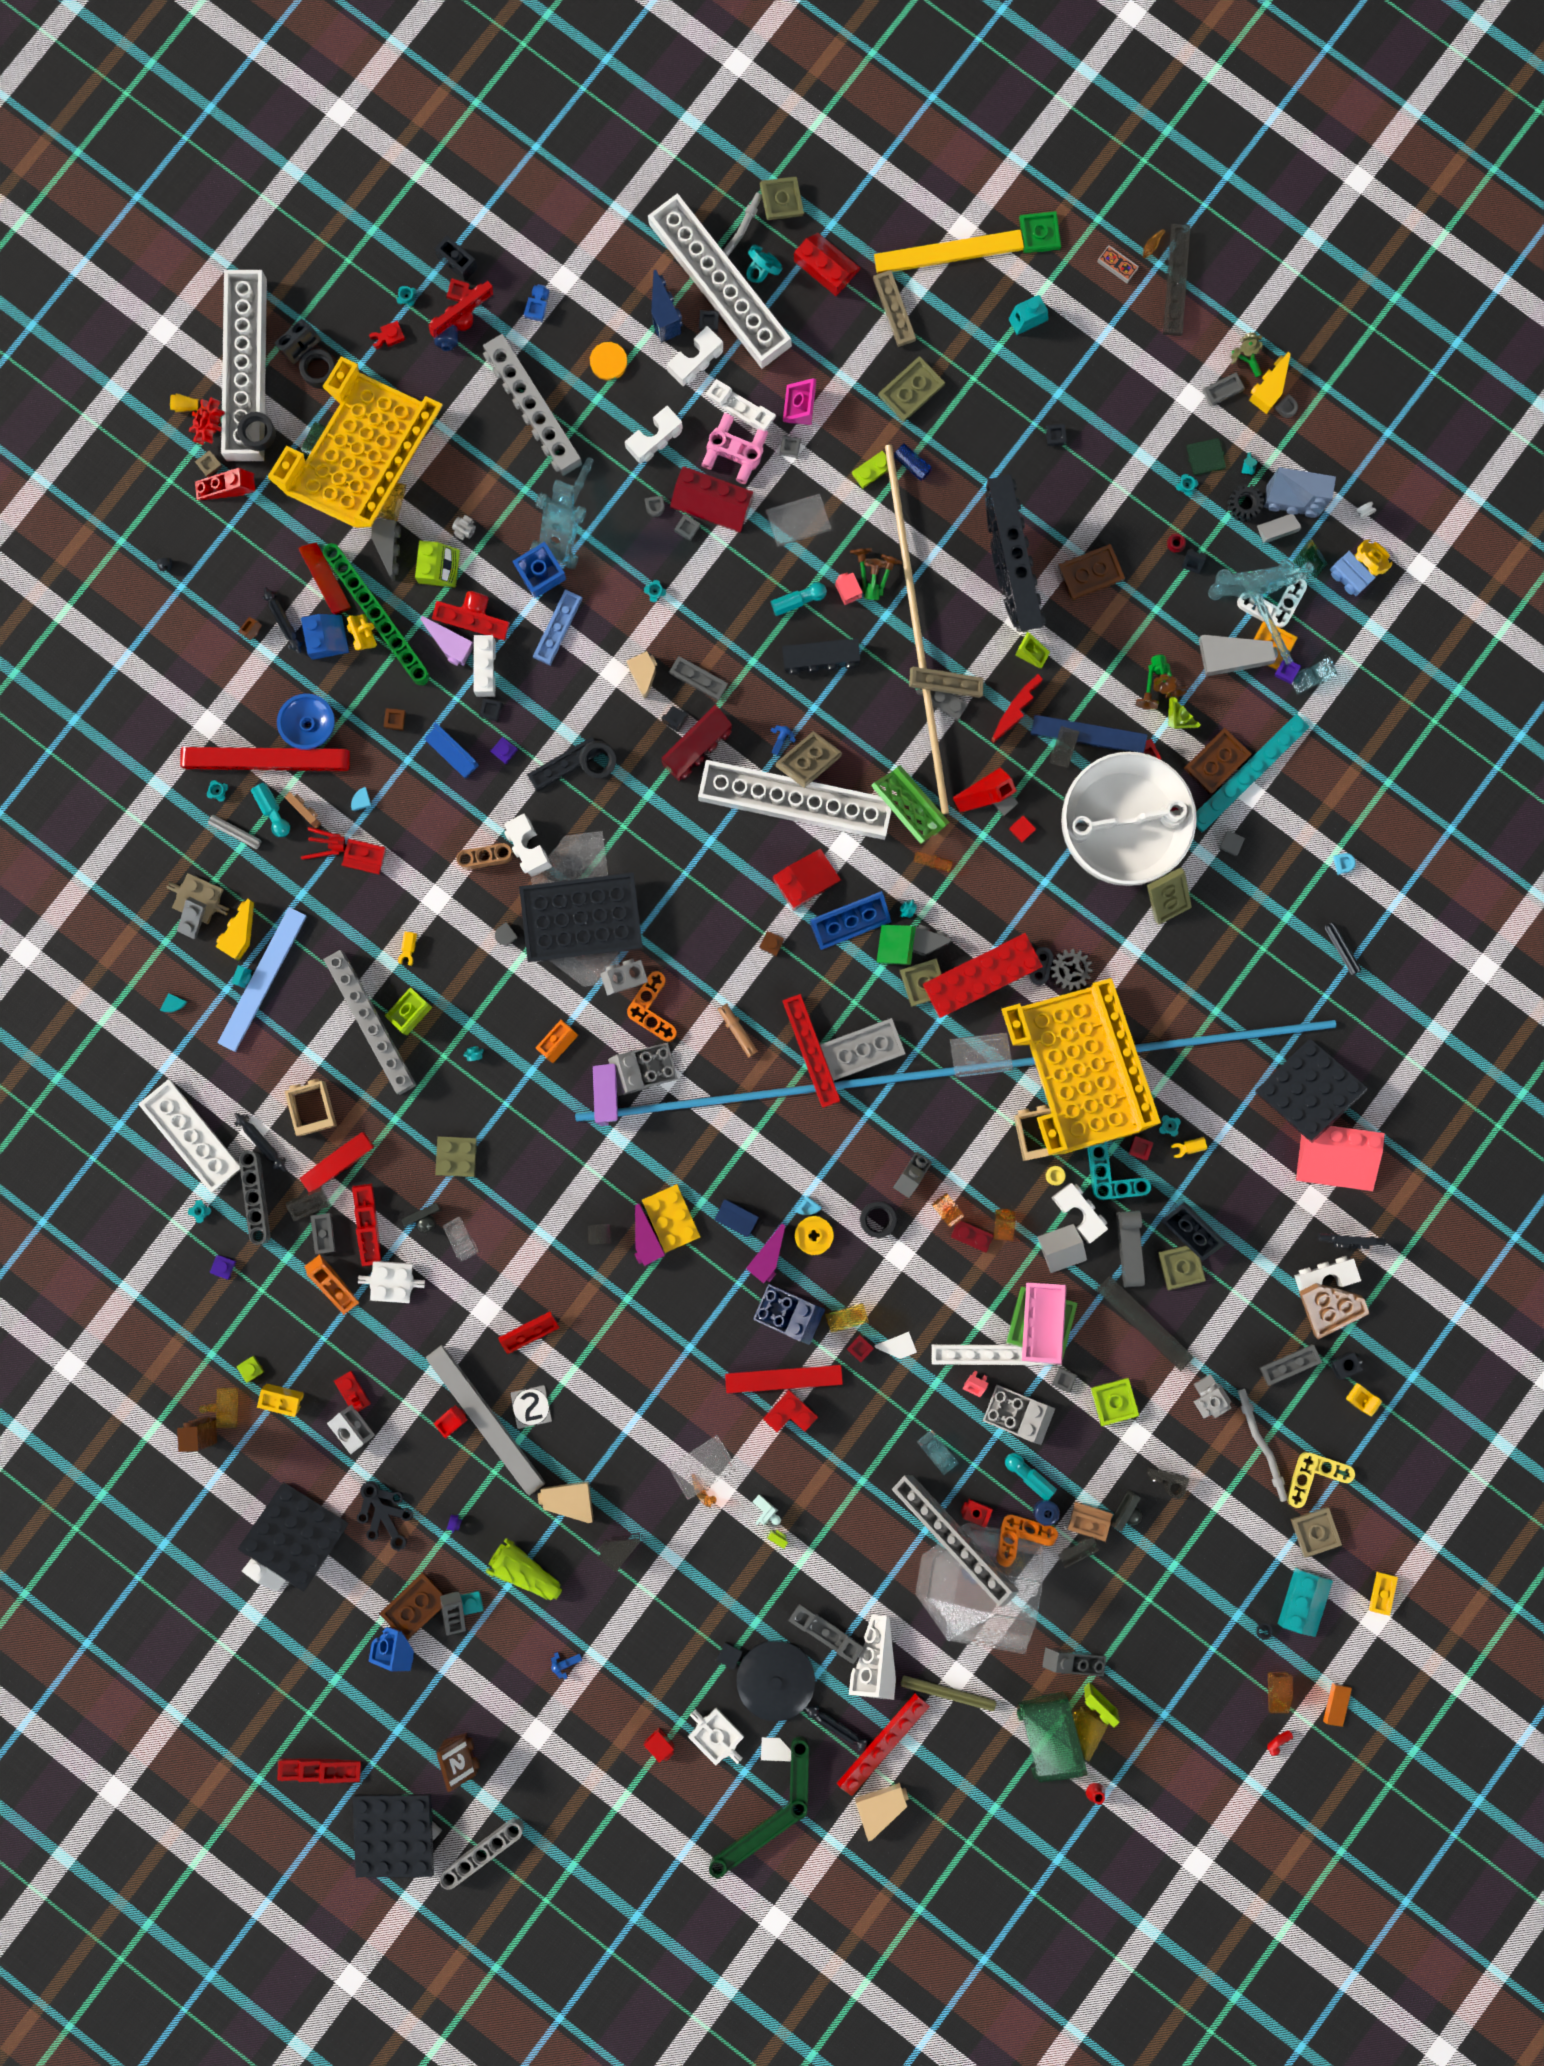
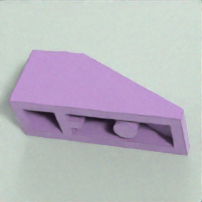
(453, 645)

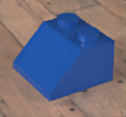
(539, 570)
(324, 635)

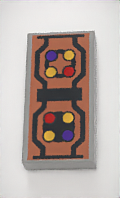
(1117, 264)

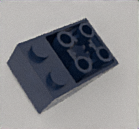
(664, 315)
(789, 1314)

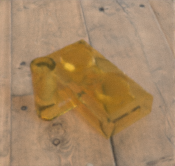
(225, 1408)

